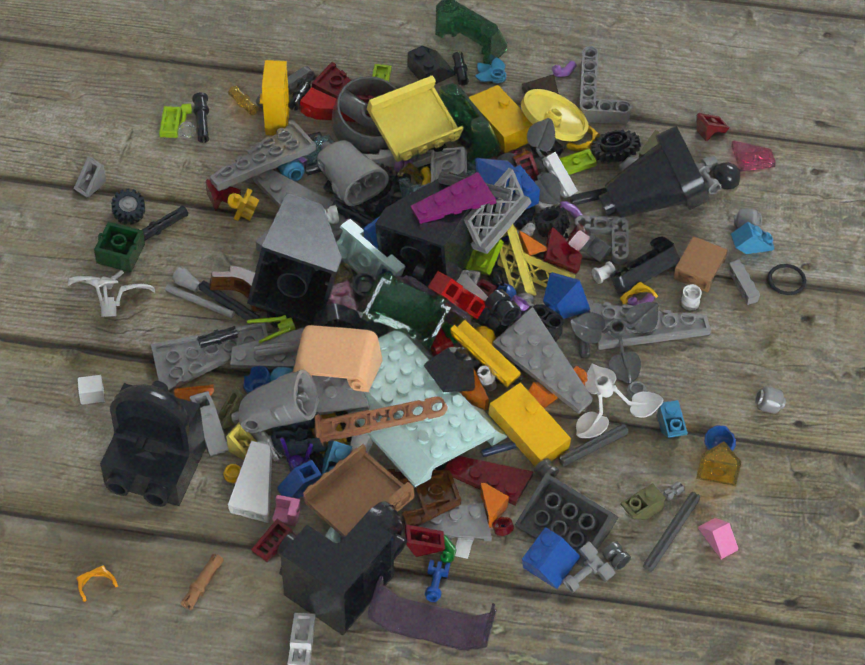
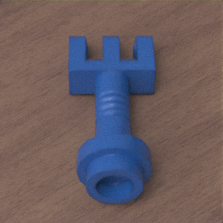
(433, 592)

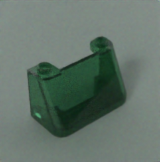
(456, 18)
(467, 114)
(404, 308)

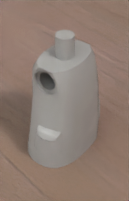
(351, 172)
(278, 403)

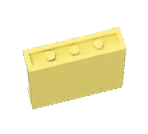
(413, 119)

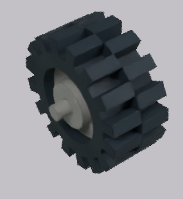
(128, 206)

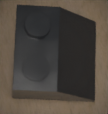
(428, 62)

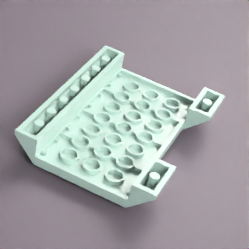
(428, 443)

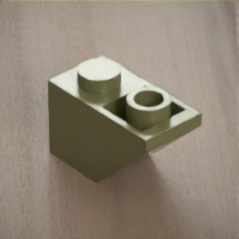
(644, 503)

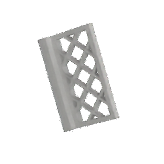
(503, 218)

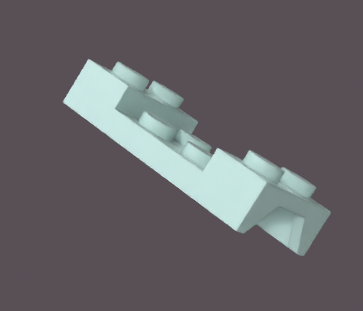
(363, 255)

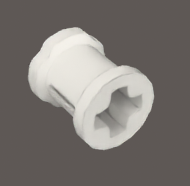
(603, 272)

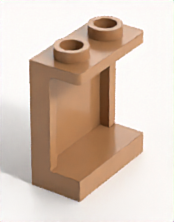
(700, 263)

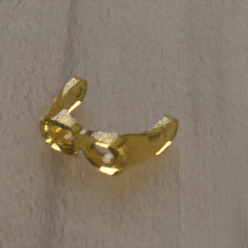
(405, 169)

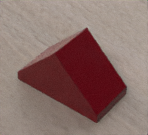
(424, 540)

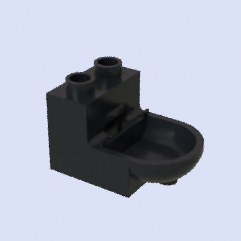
(153, 444)
(341, 577)

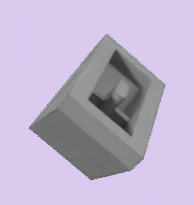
(90, 178)

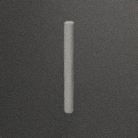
(200, 301)

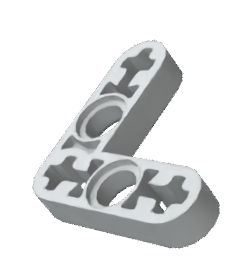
(610, 229)

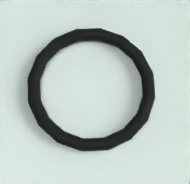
(788, 266)

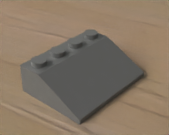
(567, 515)

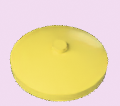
(567, 118)

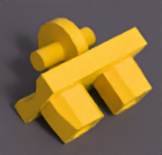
(244, 205)

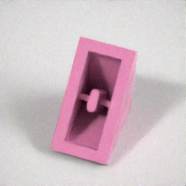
(719, 536)

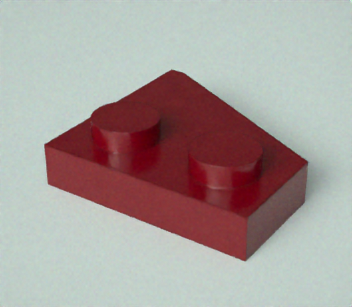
(561, 253)

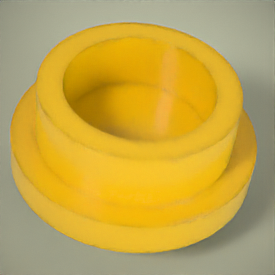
(231, 473)

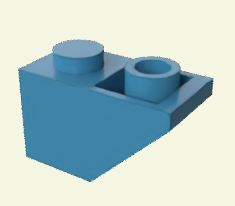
(752, 239)
(671, 419)
(334, 453)

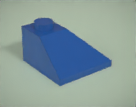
(492, 170)
(565, 296)

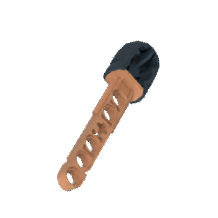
(297, 434)

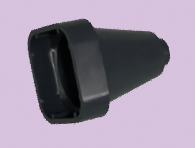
(657, 180)

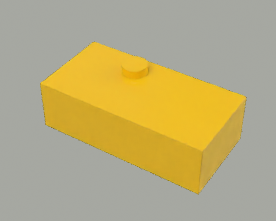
(275, 96)
(504, 117)
(529, 425)

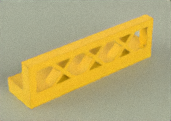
(485, 353)

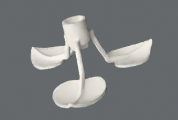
(107, 304)
(602, 382)

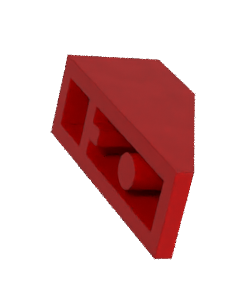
(319, 106)

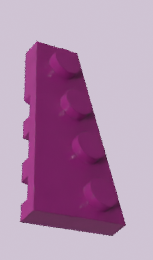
(463, 195)

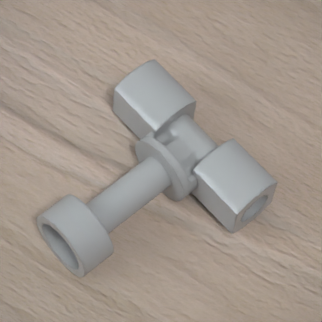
(707, 165)
(592, 565)

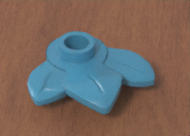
(493, 72)

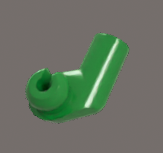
(447, 329)
(450, 551)

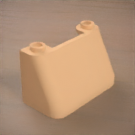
(340, 354)

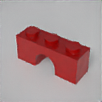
(457, 294)

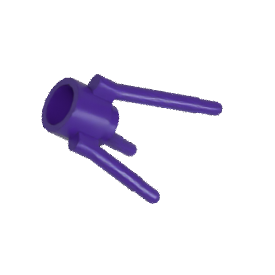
(296, 460)

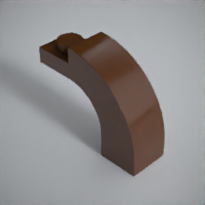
(235, 279)

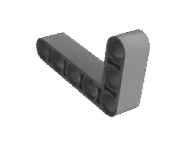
(598, 109)

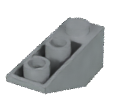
(213, 433)

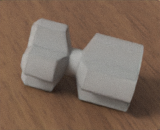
(677, 488)

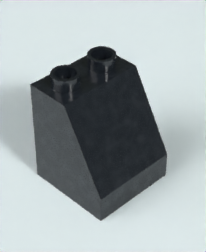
(439, 244)
(296, 262)

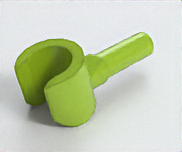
(186, 109)

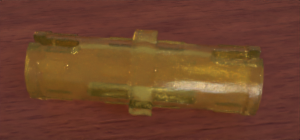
(243, 100)

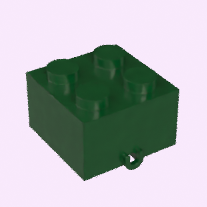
(119, 246)

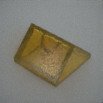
(719, 465)

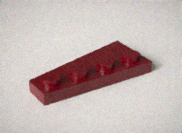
(332, 82)
(504, 478)

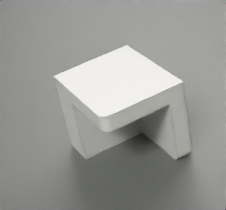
(91, 389)

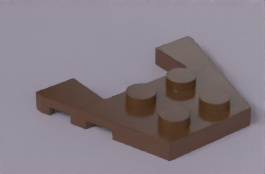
(434, 496)

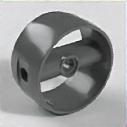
(357, 109)

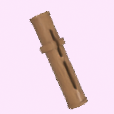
(198, 587)

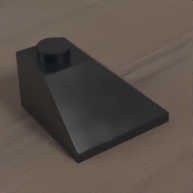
(452, 370)

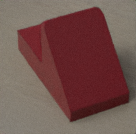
(708, 124)
(216, 196)

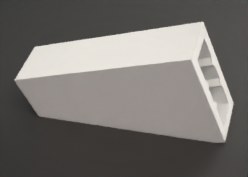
(253, 486)

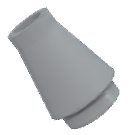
(186, 279)

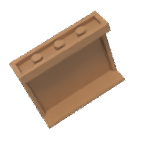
(353, 489)

